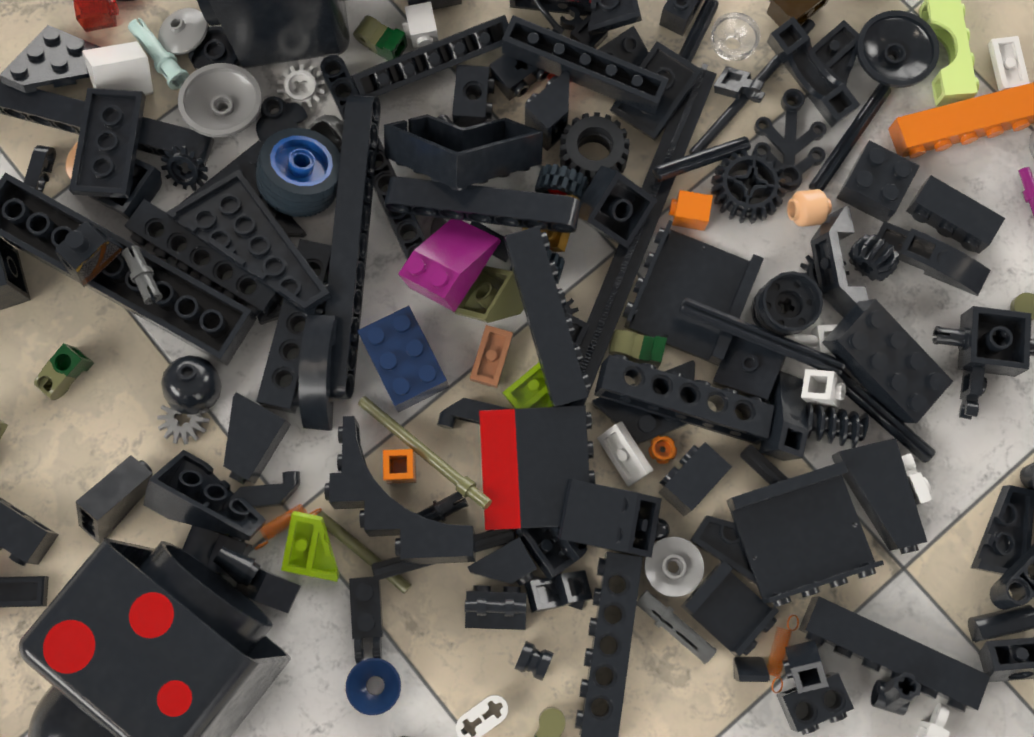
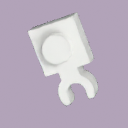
(919, 485)

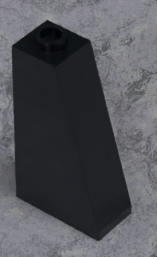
(884, 492)

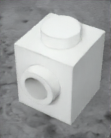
(420, 24)
(823, 388)

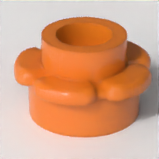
(670, 449)

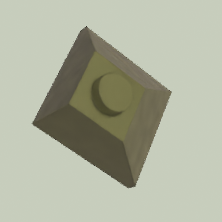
(492, 296)

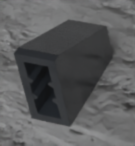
(251, 439)
(113, 498)

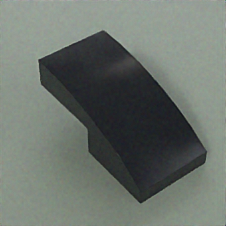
(559, 591)

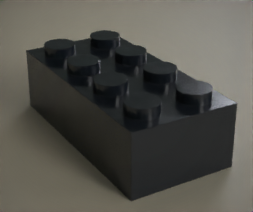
(887, 361)

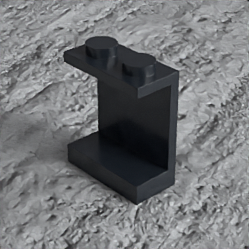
(730, 610)

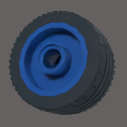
(298, 172)

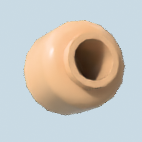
(809, 208)

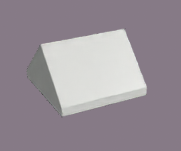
(119, 68)

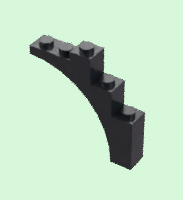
(420, 538)

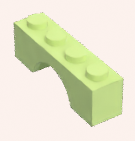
(958, 79)

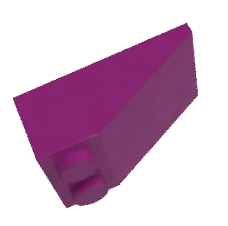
(449, 262)

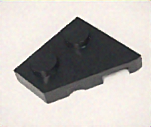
(838, 51)

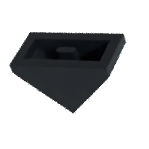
(271, 590)

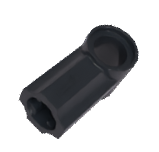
(896, 693)

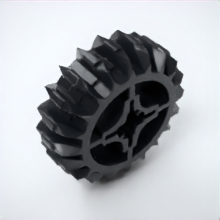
(770, 187)

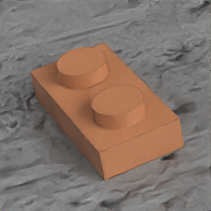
(491, 356)

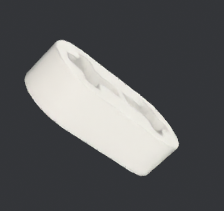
(477, 711)

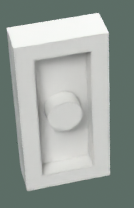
(1008, 62)
(625, 453)

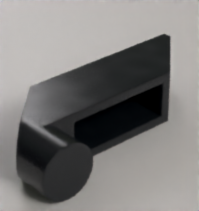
(464, 410)
(270, 494)

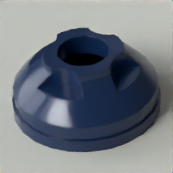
(357, 689)

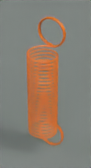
(279, 525)
(779, 667)

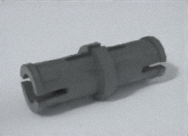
(141, 274)

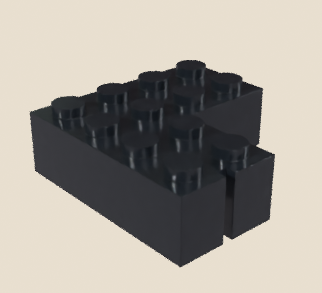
(463, 154)

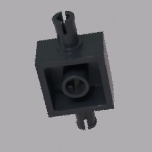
(991, 340)

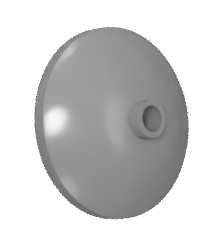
(218, 88)

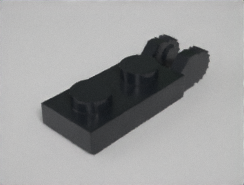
(366, 615)

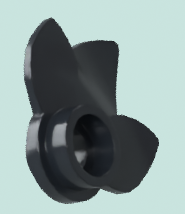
(287, 117)

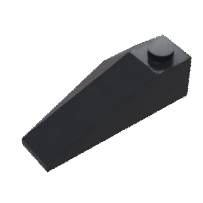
(193, 495)

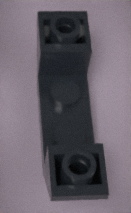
(830, 263)

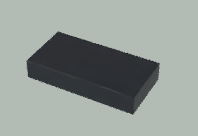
(24, 591)

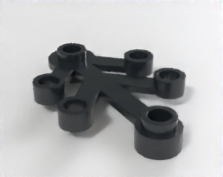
(789, 145)

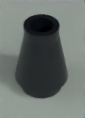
(237, 566)

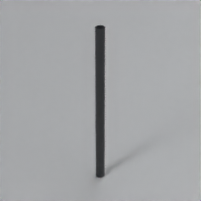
(738, 104)

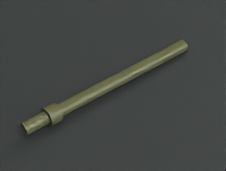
(464, 485)

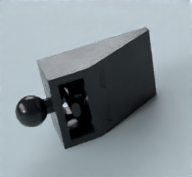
(612, 518)

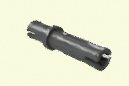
(675, 626)

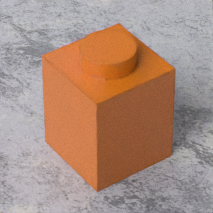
(691, 210)
(399, 466)

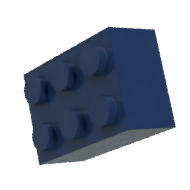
(403, 358)

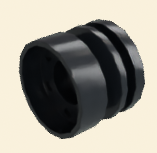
(800, 299)

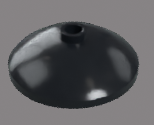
(903, 37)

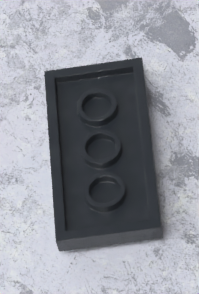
(107, 143)

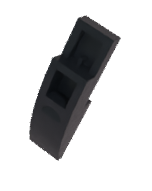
(936, 258)

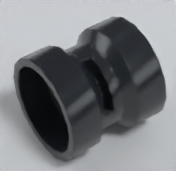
(534, 660)

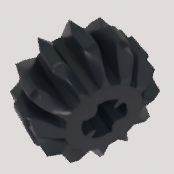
(873, 257)

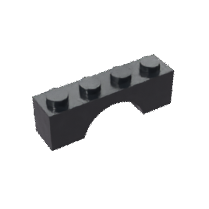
(796, 53)

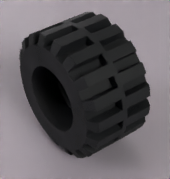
(596, 130)

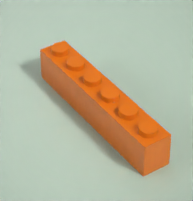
(963, 121)

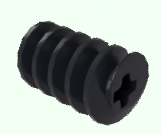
(836, 424)

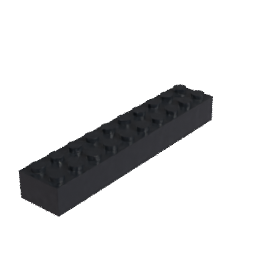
(187, 306)

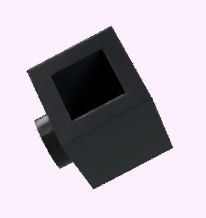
(805, 667)

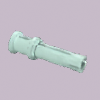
(164, 61)

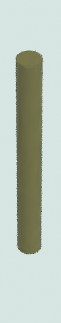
(361, 550)

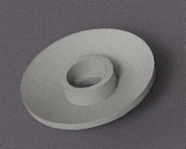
(183, 31)
(689, 564)

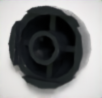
(191, 384)

